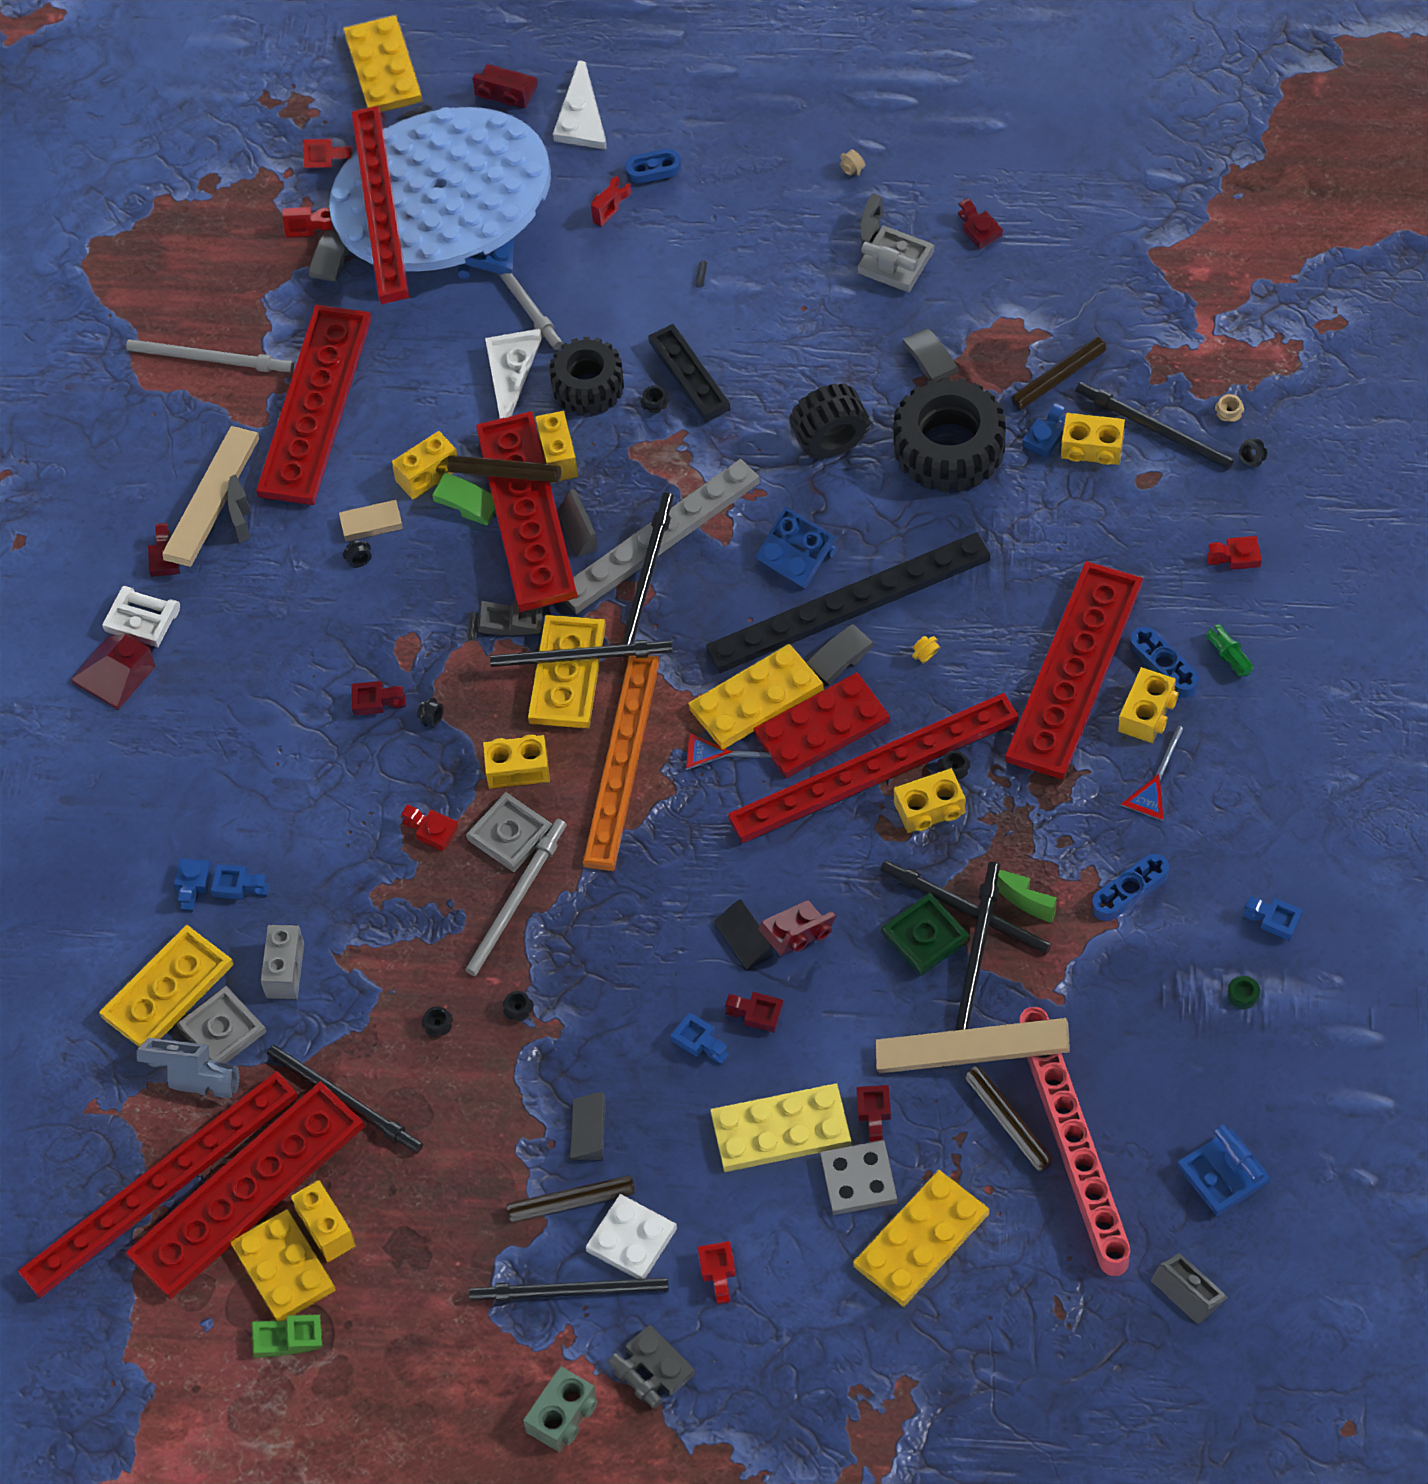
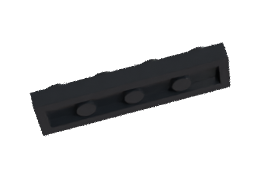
(689, 372)

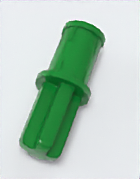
(1230, 651)

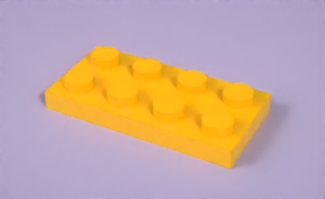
(383, 64)
(566, 689)
(755, 696)
(166, 987)
(921, 1238)

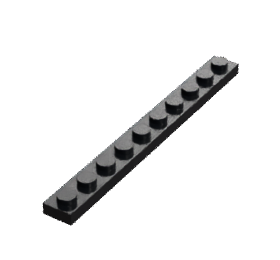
(847, 602)

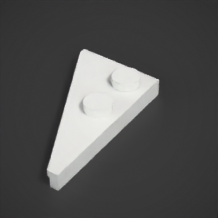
(579, 117)
(510, 362)

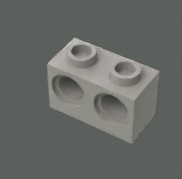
(282, 962)

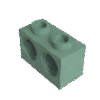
(553, 1407)

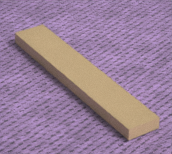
(210, 496)
(972, 1045)

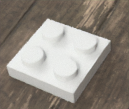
(631, 1237)

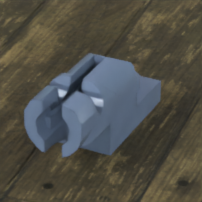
(190, 1067)

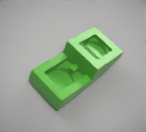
(470, 499)
(1018, 892)
(286, 1337)

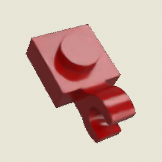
(321, 153)
(607, 203)
(302, 221)
(1239, 552)
(431, 829)
(717, 1265)

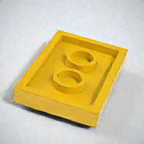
(282, 1266)

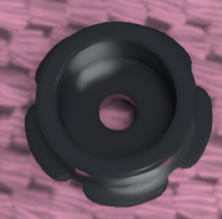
(654, 393)
(1248, 457)
(357, 553)
(430, 712)
(956, 758)
(517, 998)
(437, 1014)

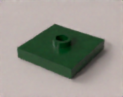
(925, 934)

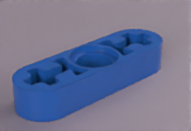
(1163, 649)
(1126, 900)

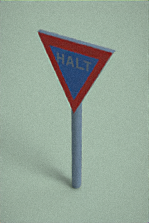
(703, 751)
(1148, 798)

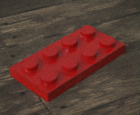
(821, 725)

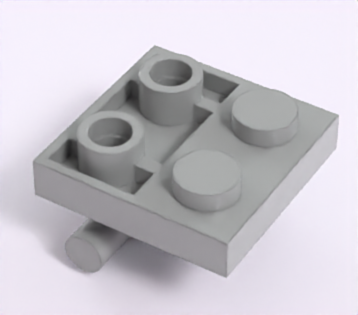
(895, 258)

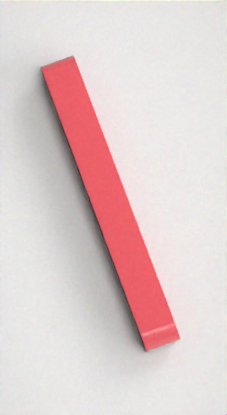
(1079, 1154)

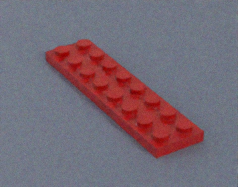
(314, 405)
(527, 516)
(1074, 670)
(245, 1190)

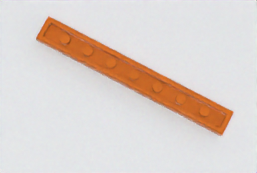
(621, 763)

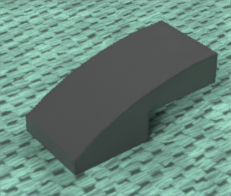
(870, 219)
(328, 257)
(931, 355)
(238, 507)
(508, 620)
(839, 652)

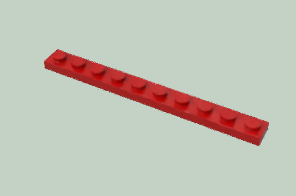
(380, 205)
(872, 768)
(157, 1184)

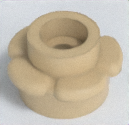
(852, 163)
(1229, 402)

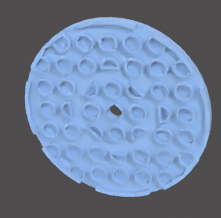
(491, 178)

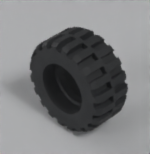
(949, 404)

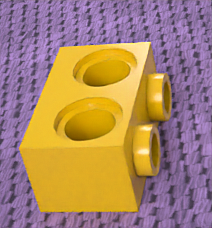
(1093, 434)
(557, 443)
(423, 465)
(1143, 704)
(516, 768)
(927, 794)
(323, 1221)

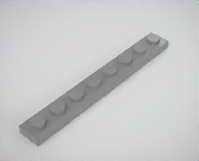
(685, 518)

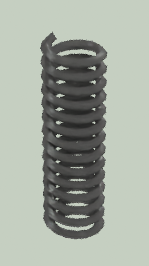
(422, 111)
(699, 274)
(472, 625)

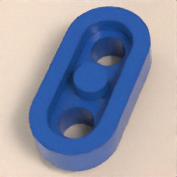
(651, 165)

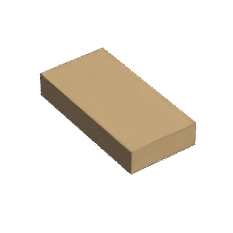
(370, 520)

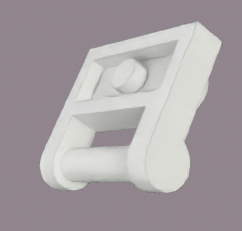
(139, 623)

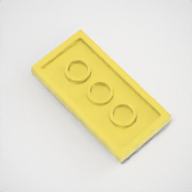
(780, 1127)

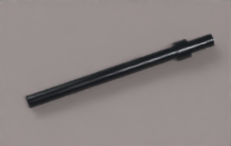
(1105, 400)
(660, 524)
(640, 649)
(912, 879)
(988, 895)
(391, 1130)
(504, 1292)

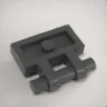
(659, 1360)

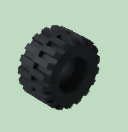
(589, 394)
(829, 421)

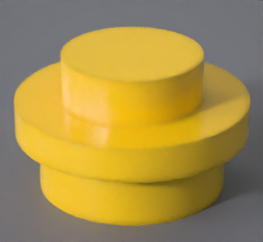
(925, 649)

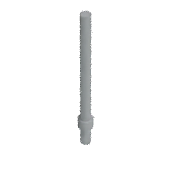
(540, 322)
(263, 362)
(545, 849)

